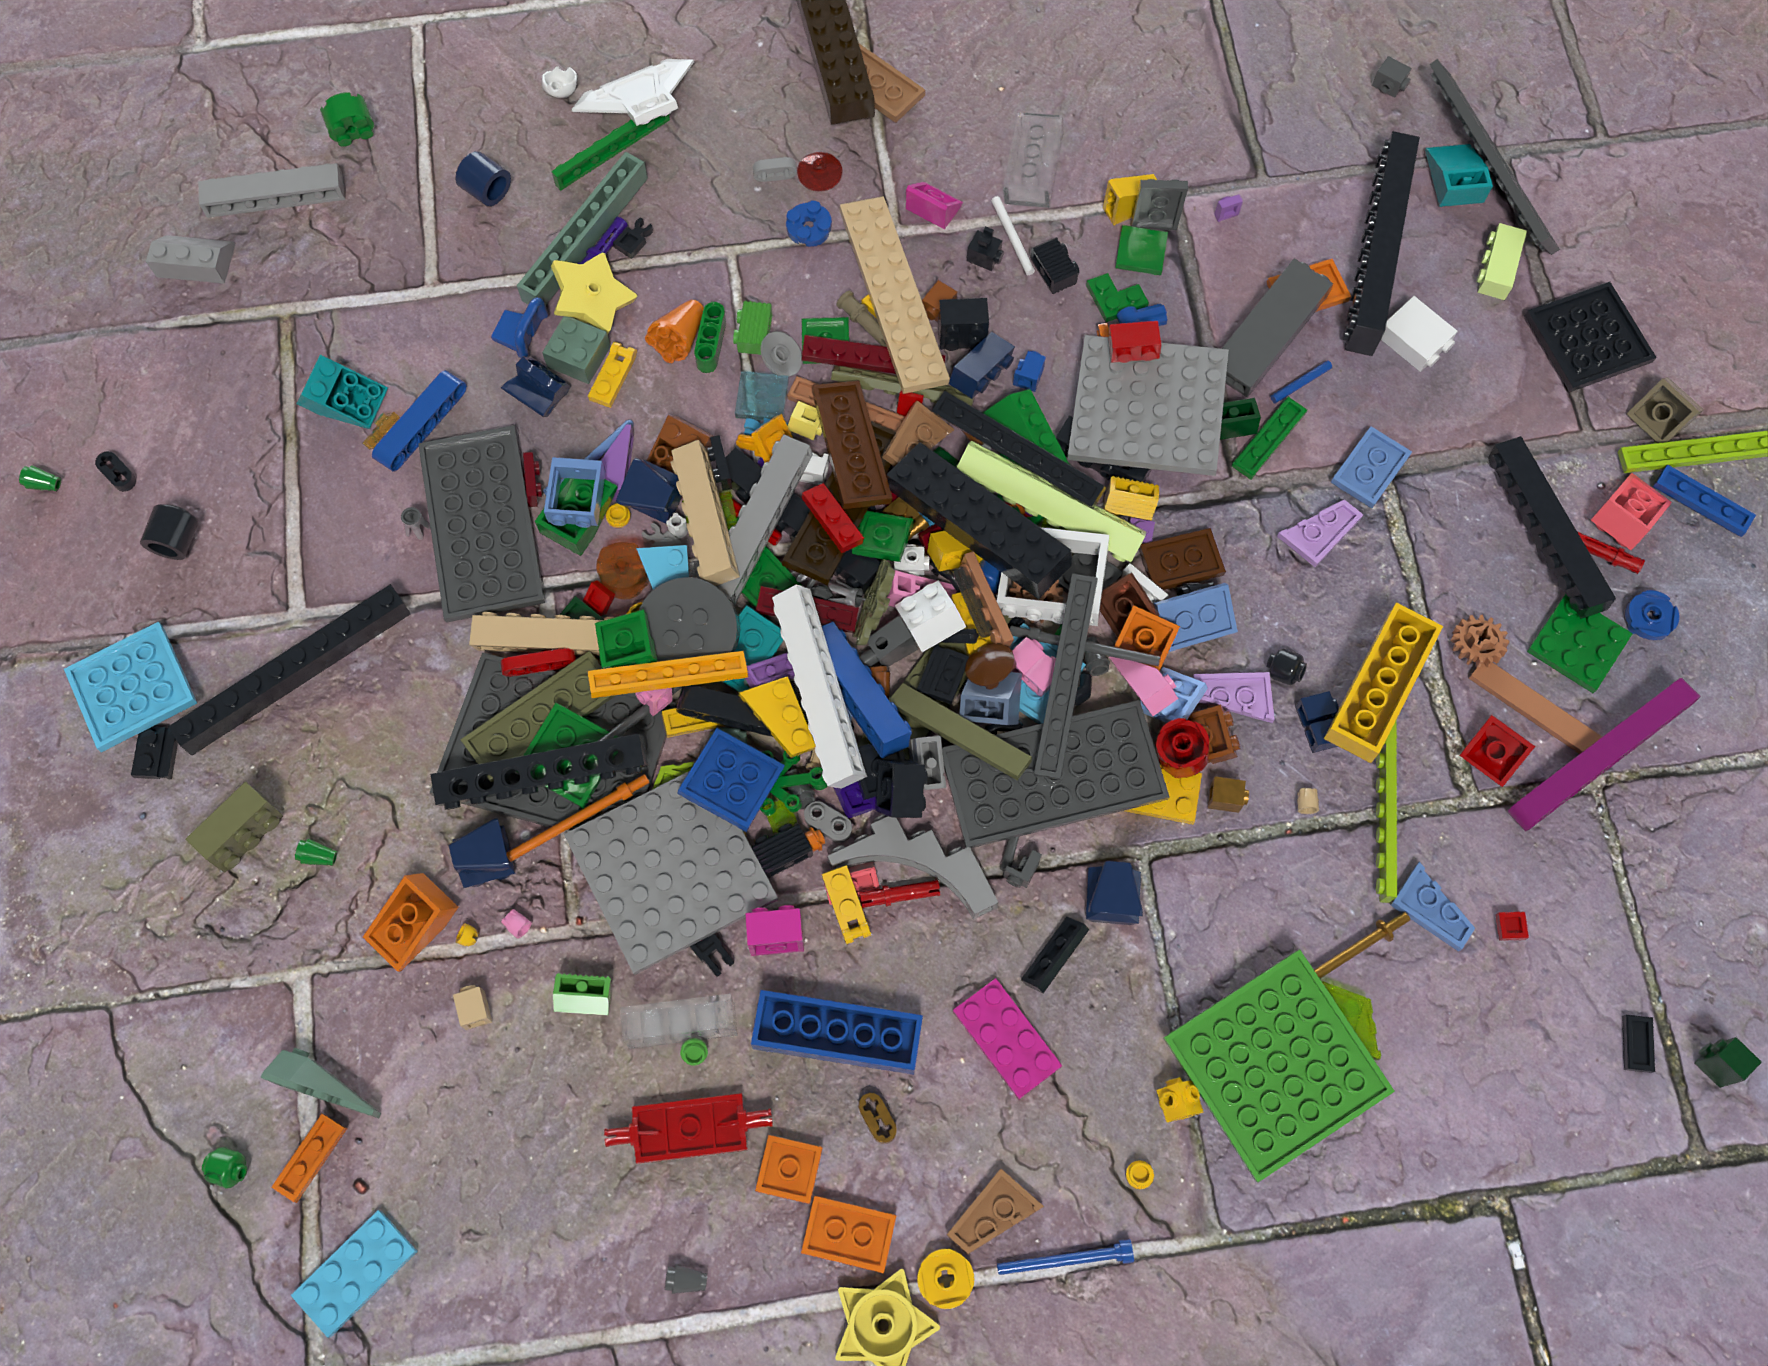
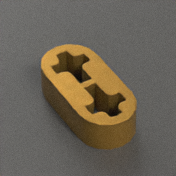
(883, 1114)

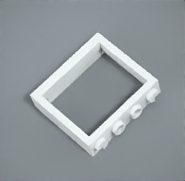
(1044, 610)

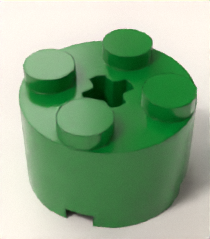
(347, 118)

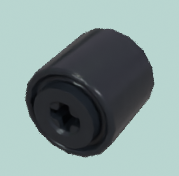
(169, 531)

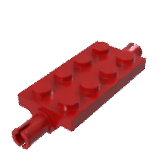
(688, 1128)

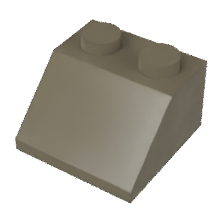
(1665, 411)

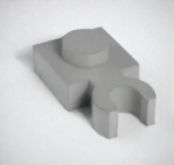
(660, 540)

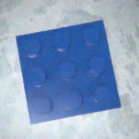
(731, 779)

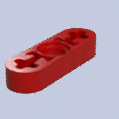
(537, 662)

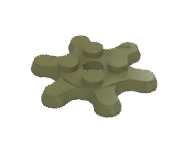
(875, 603)

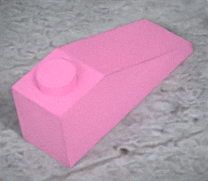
(908, 584)
(1148, 684)

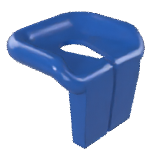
(517, 329)

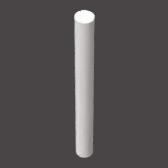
(1012, 234)

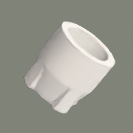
(678, 531)

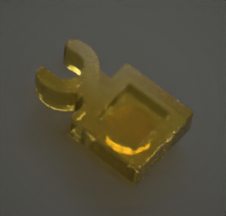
(384, 424)

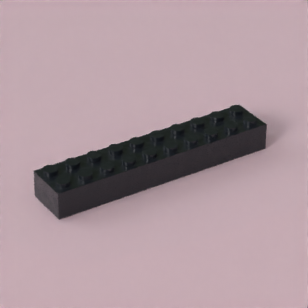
(1381, 244)

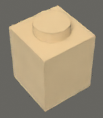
(472, 1007)

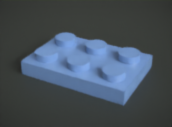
(1371, 467)
(1200, 615)

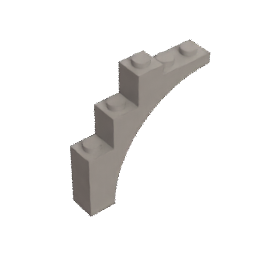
(889, 844)

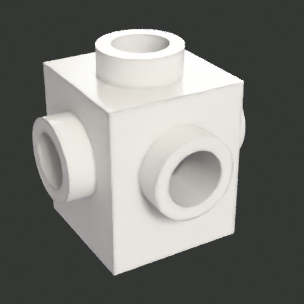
(913, 561)

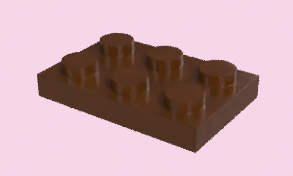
(1182, 559)

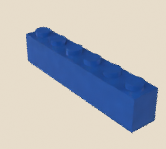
(865, 697)

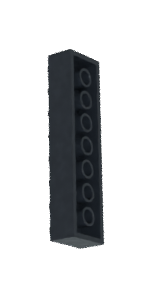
(980, 520)

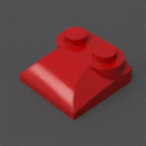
(1497, 750)

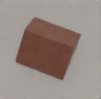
(1119, 599)

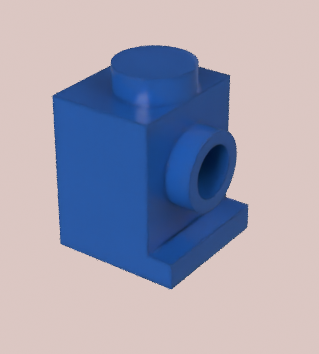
(1029, 371)

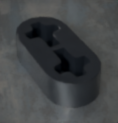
(119, 468)

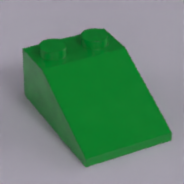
(576, 496)

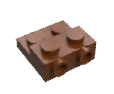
(1217, 724)

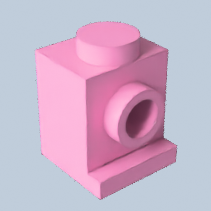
(655, 699)

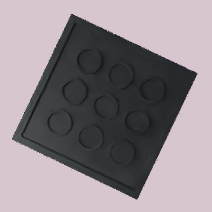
(1590, 336)

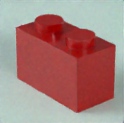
(1134, 341)

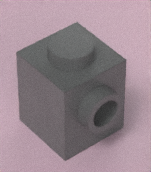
(1392, 77)

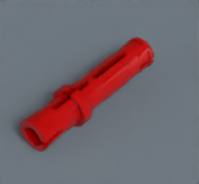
(1614, 555)
(899, 893)

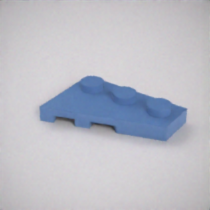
(1432, 910)

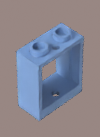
(578, 470)

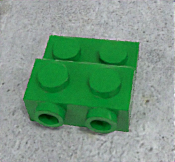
(625, 641)

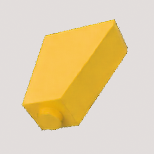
(1121, 197)

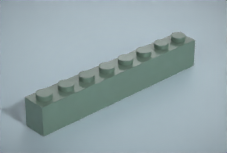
(585, 227)

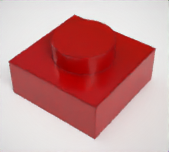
(598, 598)
(1512, 926)

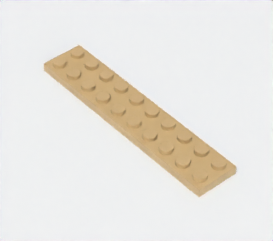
(894, 295)

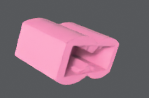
(1034, 665)

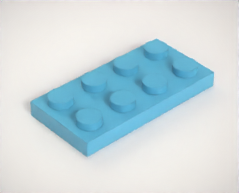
(354, 1273)

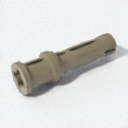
(859, 314)

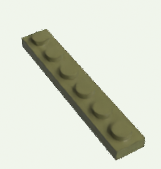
(890, 383)

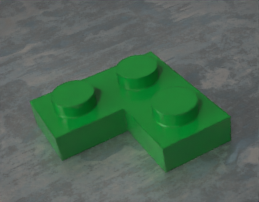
(1111, 301)

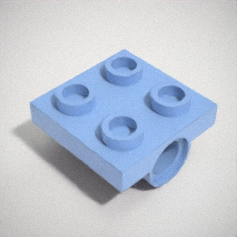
(1189, 694)

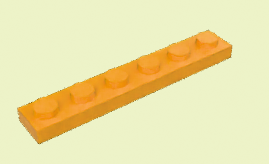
(667, 674)

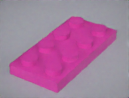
(1007, 1038)

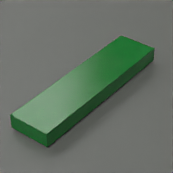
(1269, 438)

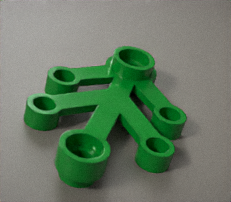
(791, 780)

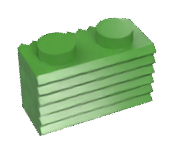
(754, 325)
(582, 994)

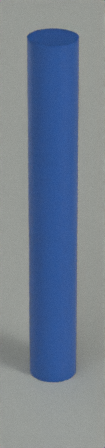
(1300, 382)

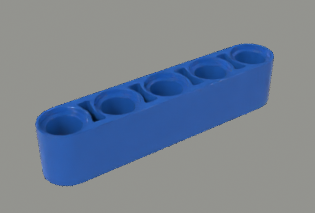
(419, 420)

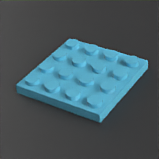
(130, 686)

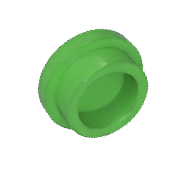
(694, 1051)

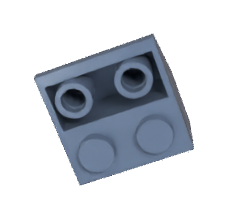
(992, 705)

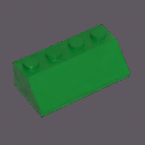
(1024, 416)

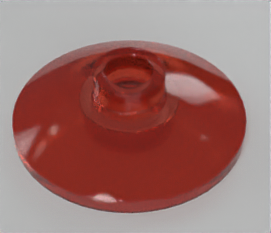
(819, 178)

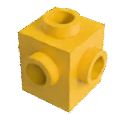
(1179, 1100)

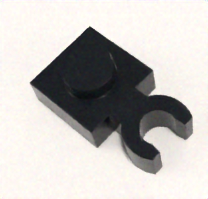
(632, 241)

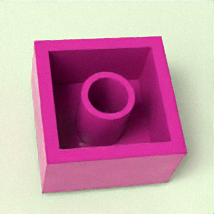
(774, 931)

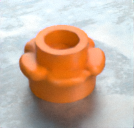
(815, 839)

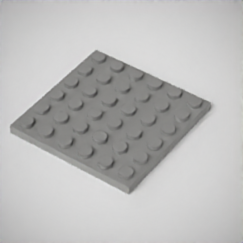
(1150, 411)
(667, 873)

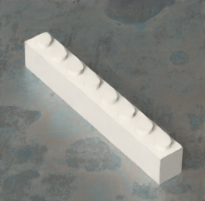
(818, 687)

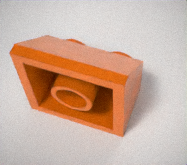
(1147, 634)

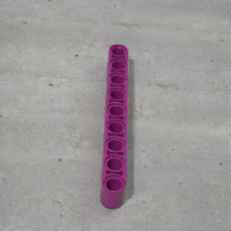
(1603, 754)

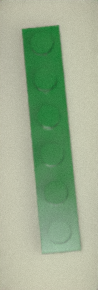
(603, 150)

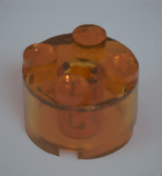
(613, 561)

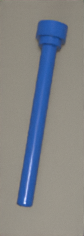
(1121, 1252)

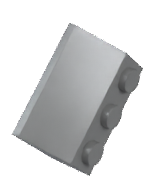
(190, 258)

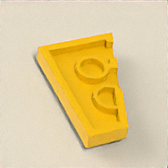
(781, 713)

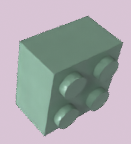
(576, 349)

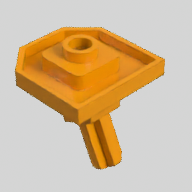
(764, 438)

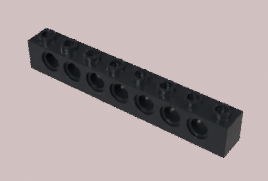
(446, 782)

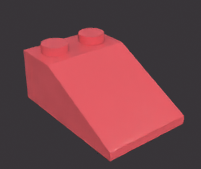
(1631, 512)

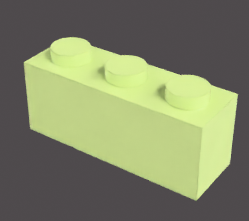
(1501, 261)

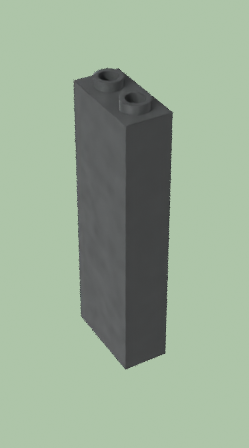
(1273, 325)

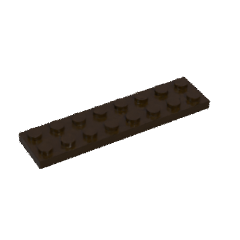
(812, 549)

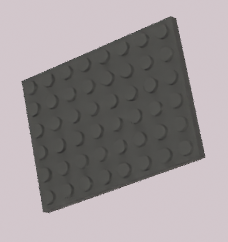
(494, 692)

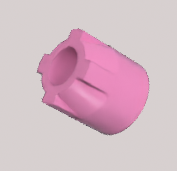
(516, 923)

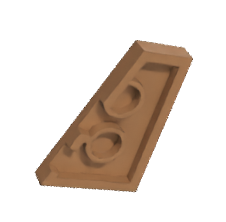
(918, 426)
(993, 1212)

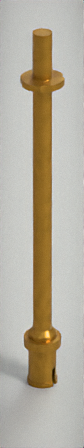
(1383, 930)

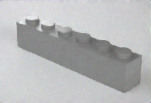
(271, 190)

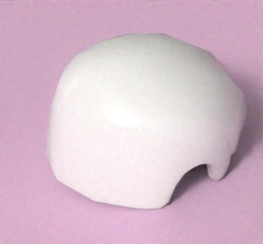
(559, 83)

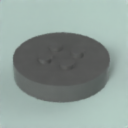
(691, 619)

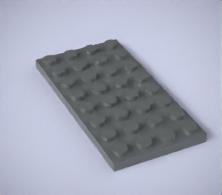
(480, 524)
(1104, 771)

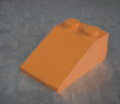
(410, 920)

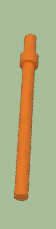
(623, 792)

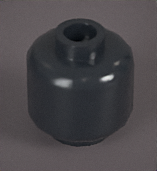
(1286, 666)

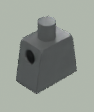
(889, 644)

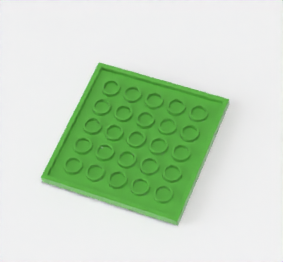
(1278, 1065)

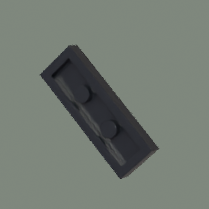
(1054, 954)

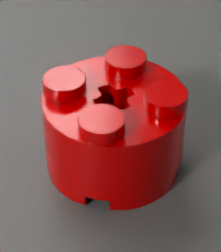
(1189, 735)

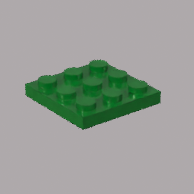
(1579, 647)
(564, 730)

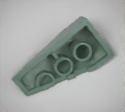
(308, 1077)

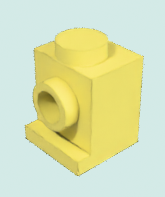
(805, 421)

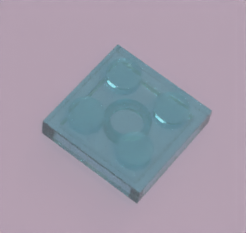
(761, 395)

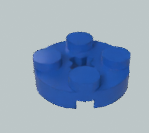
(813, 213)
(1642, 625)

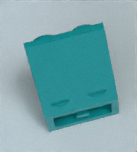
(1458, 175)
(341, 394)

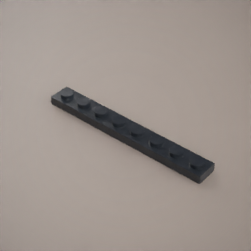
(1019, 449)

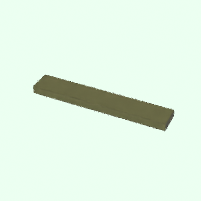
(961, 731)

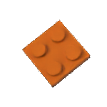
(789, 1169)

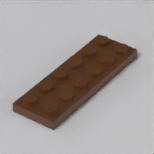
(851, 445)

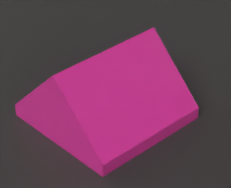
(931, 204)

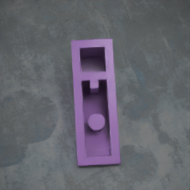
(618, 458)

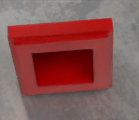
(906, 401)

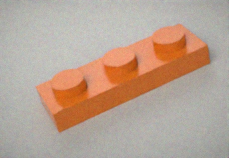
(309, 1158)

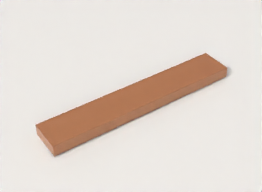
(802, 391)
(1535, 707)

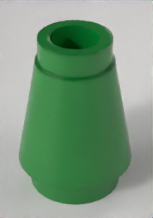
(38, 479)
(314, 853)

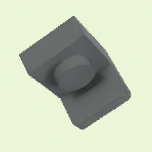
(1027, 866)

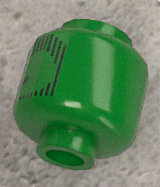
(224, 1167)

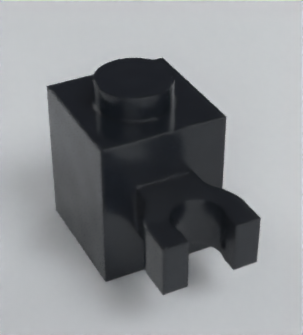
(985, 249)

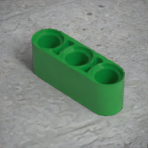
(710, 327)

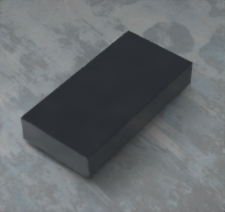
(1638, 1043)

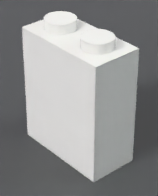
(1418, 334)

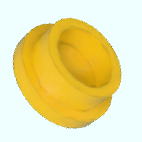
(618, 516)
(1139, 1174)

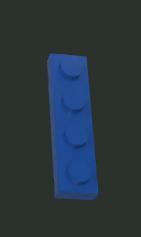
(1704, 500)

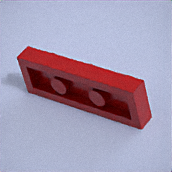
(832, 518)

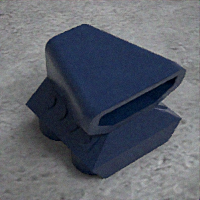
(536, 386)
(650, 490)
(482, 855)
(1114, 894)

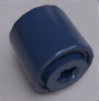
(483, 178)

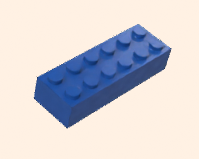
(837, 1032)

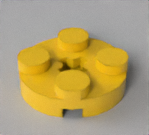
(955, 1265)

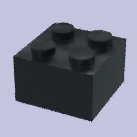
(962, 323)
(900, 788)

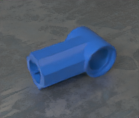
(1150, 313)

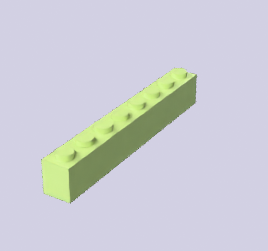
(1045, 499)

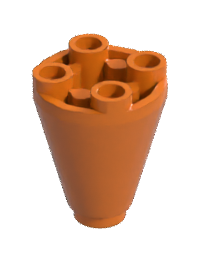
(676, 331)

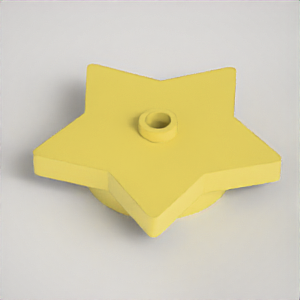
(590, 292)
(886, 1302)

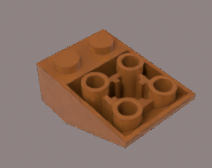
(673, 435)

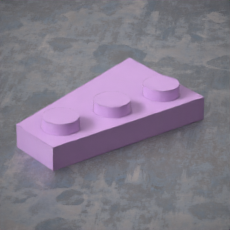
(1321, 533)
(1240, 693)

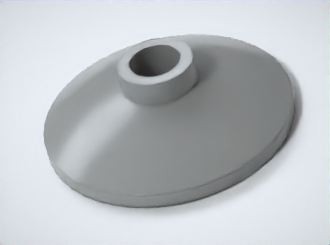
(781, 354)

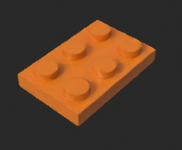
(1339, 291)
(848, 1234)

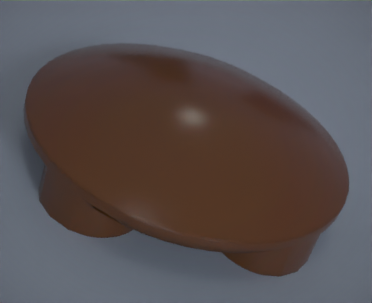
(990, 665)

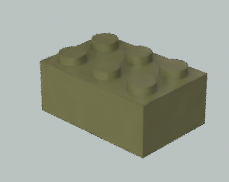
(234, 828)

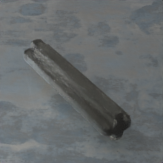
(972, 602)

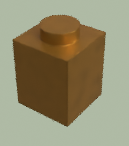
(1227, 794)

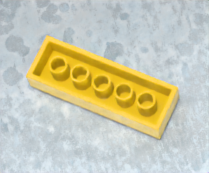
(1383, 683)

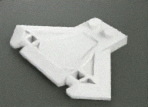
(639, 94)

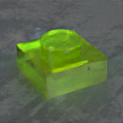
(780, 817)

